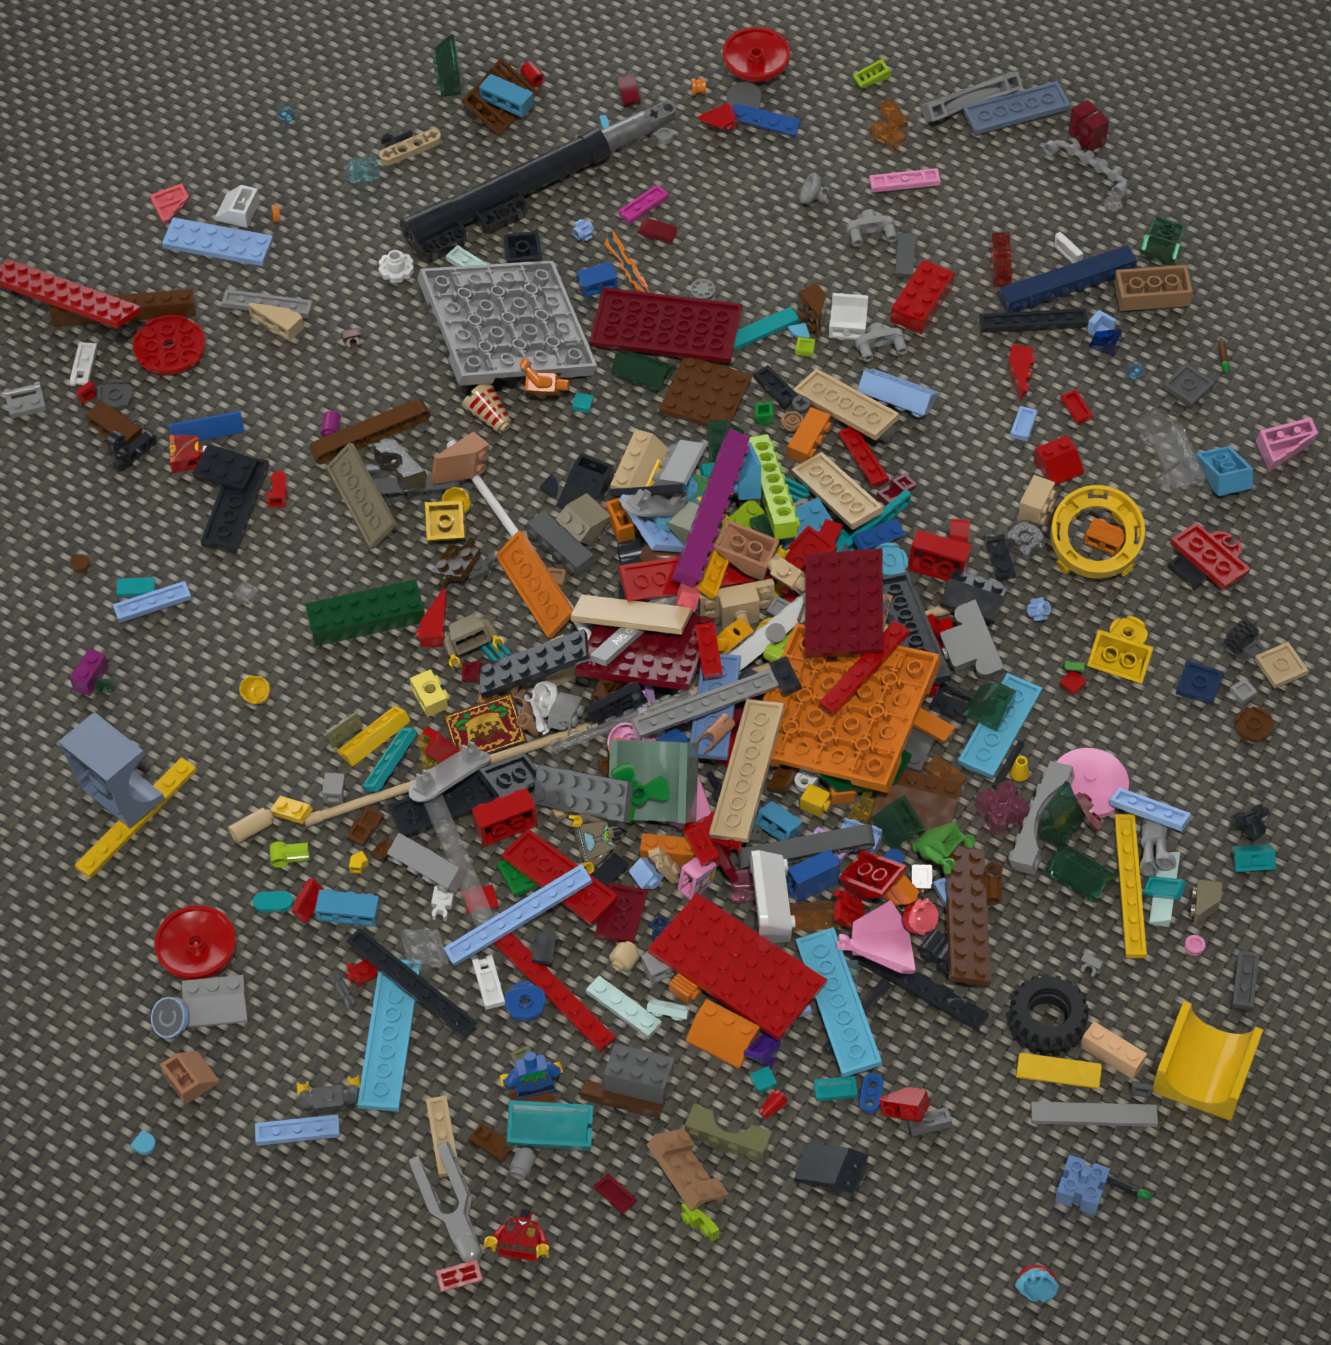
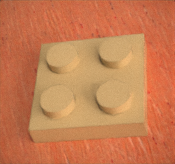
(1281, 665)

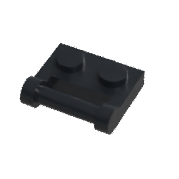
(949, 706)

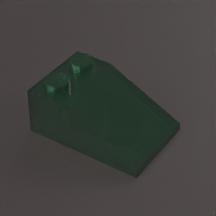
(1163, 239)
(1061, 818)

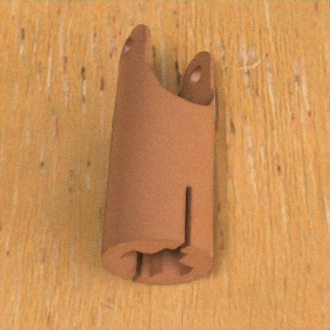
(717, 730)

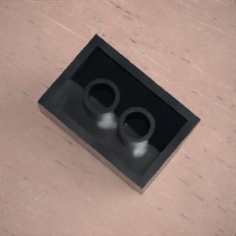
(967, 587)

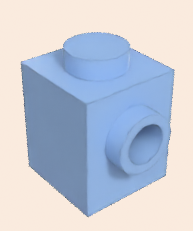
(646, 874)

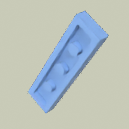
(152, 601)
(1150, 809)
(297, 1130)

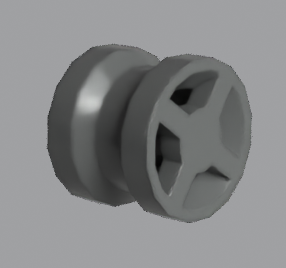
(801, 404)

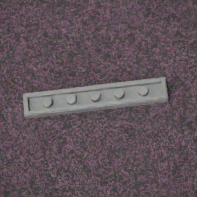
(1094, 1114)

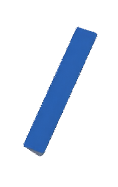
(210, 426)

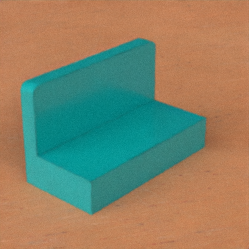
(1253, 857)

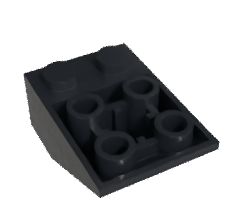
(589, 477)

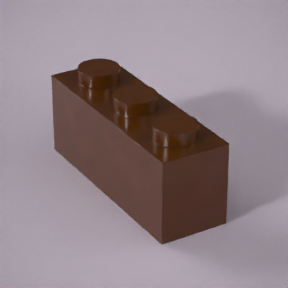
(106, 420)

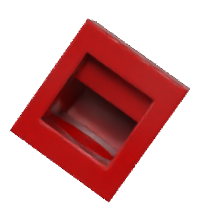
(278, 496)

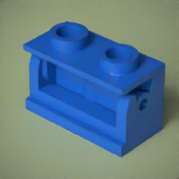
(595, 278)

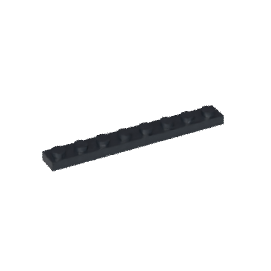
(412, 983)
(927, 991)

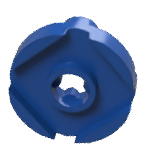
(525, 1012)

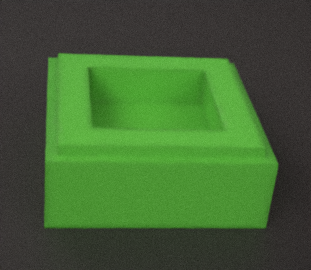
(1074, 665)

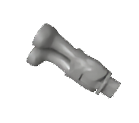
(1155, 834)

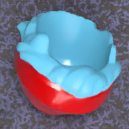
(1037, 1283)

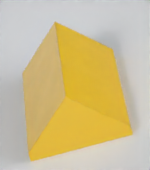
(1120, 656)

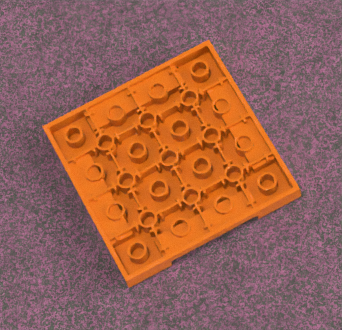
(868, 731)

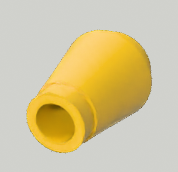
(1020, 769)

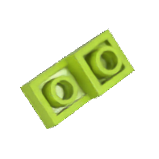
(699, 1219)

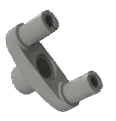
(871, 223)
(877, 337)

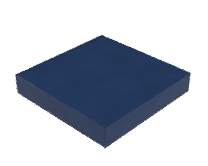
(1199, 682)

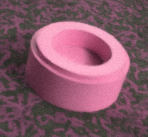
(1194, 945)

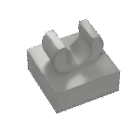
(1092, 962)

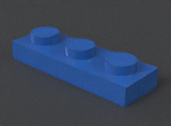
(878, 535)

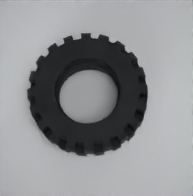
(1054, 992)

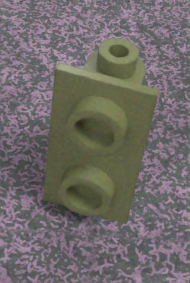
(343, 730)

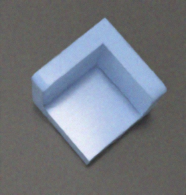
(1101, 322)

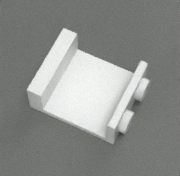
(848, 316)

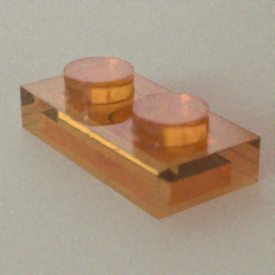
(892, 114)

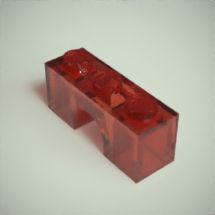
(1001, 258)

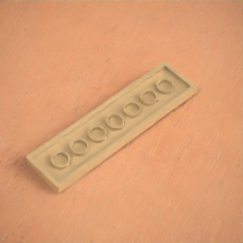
(747, 770)

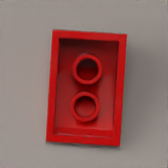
(871, 875)

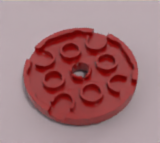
(159, 359)

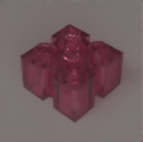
(1002, 807)

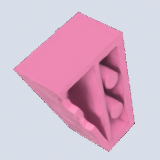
(1285, 441)

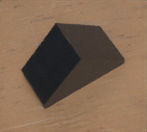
(545, 947)

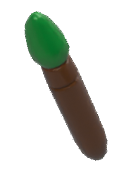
(1223, 354)

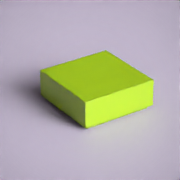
(805, 346)

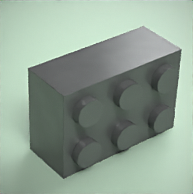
(638, 1074)

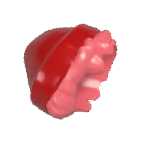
(920, 917)

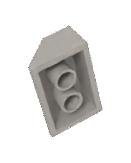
(678, 464)
(215, 1001)

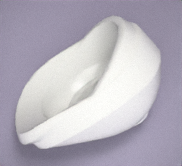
(547, 695)

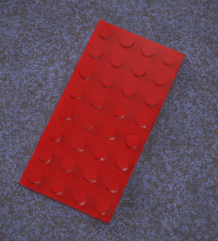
(737, 966)

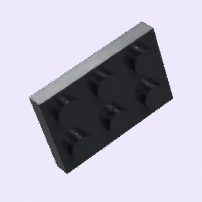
(225, 468)
(616, 703)
(509, 775)

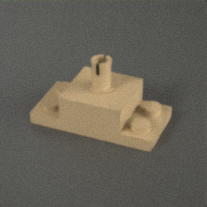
(738, 602)

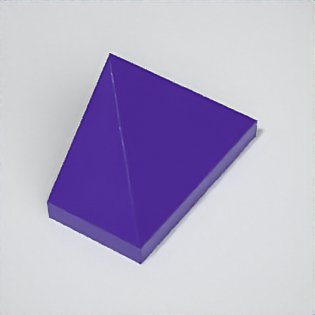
(763, 1050)

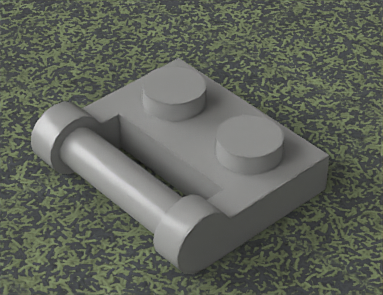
(27, 404)

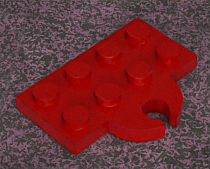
(1212, 554)

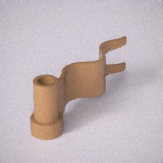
(525, 719)

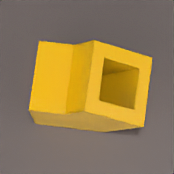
(358, 863)

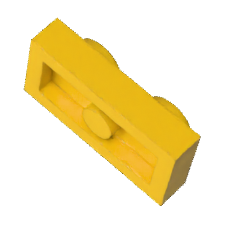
(291, 809)

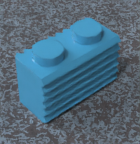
(778, 821)

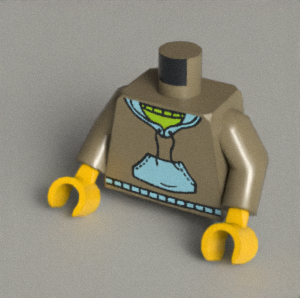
(593, 838)

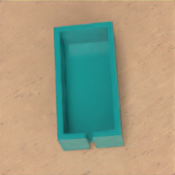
(549, 1125)

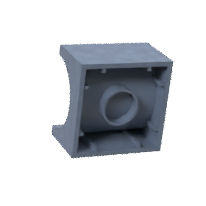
(105, 769)

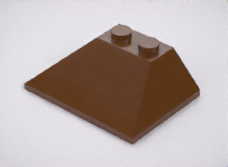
(492, 115)

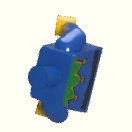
(532, 1075)

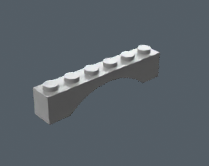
(980, 92)
(1026, 853)

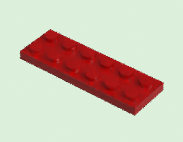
(545, 864)

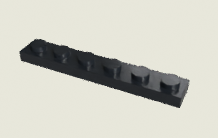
(1033, 320)

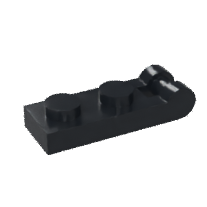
(775, 386)
(999, 557)

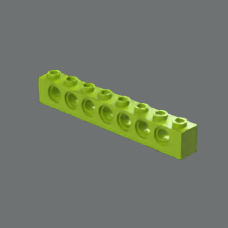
(774, 490)

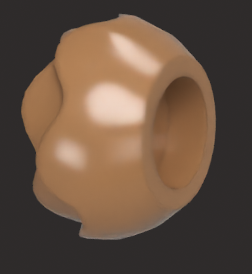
(792, 421)

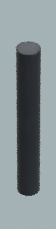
(1008, 764)

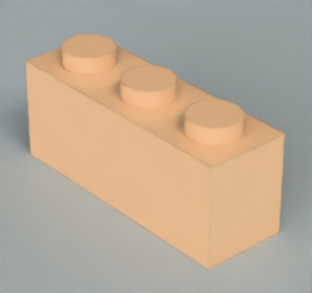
(1113, 1050)

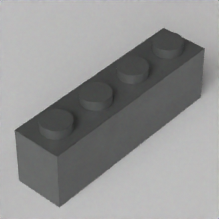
(560, 544)

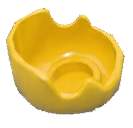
(457, 494)
(255, 689)

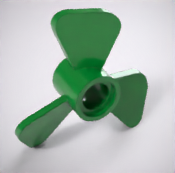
(655, 789)

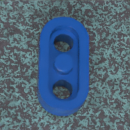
(869, 1094)

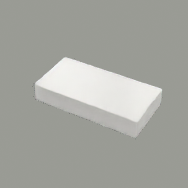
(1067, 248)

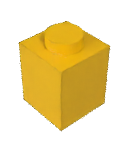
(815, 800)

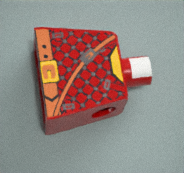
(184, 452)

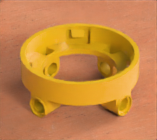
(1124, 513)

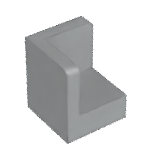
(333, 788)

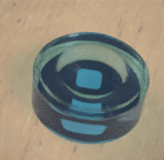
(285, 114)
(1135, 371)

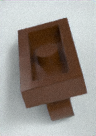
(490, 1142)

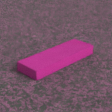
(643, 204)

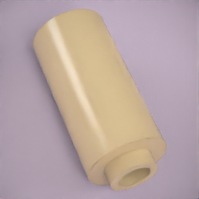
(250, 825)

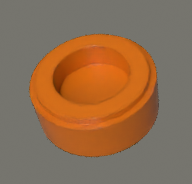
(275, 213)

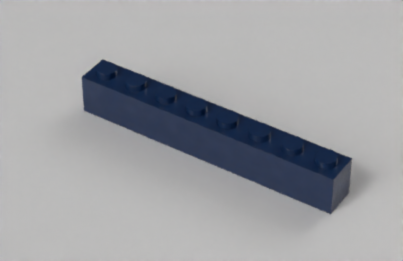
(1066, 279)

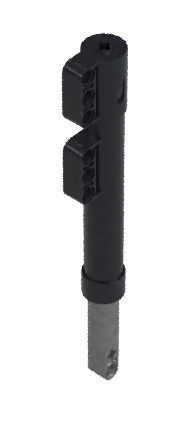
(505, 192)

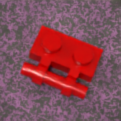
(847, 908)

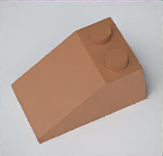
(461, 460)
(746, 549)

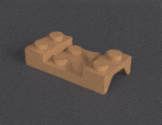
(684, 1170)

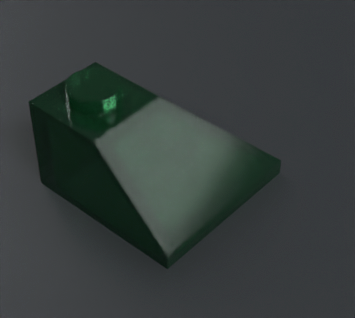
(991, 704)

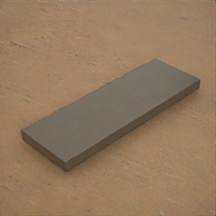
(361, 495)

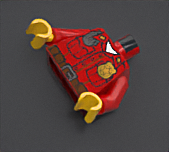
(519, 1239)

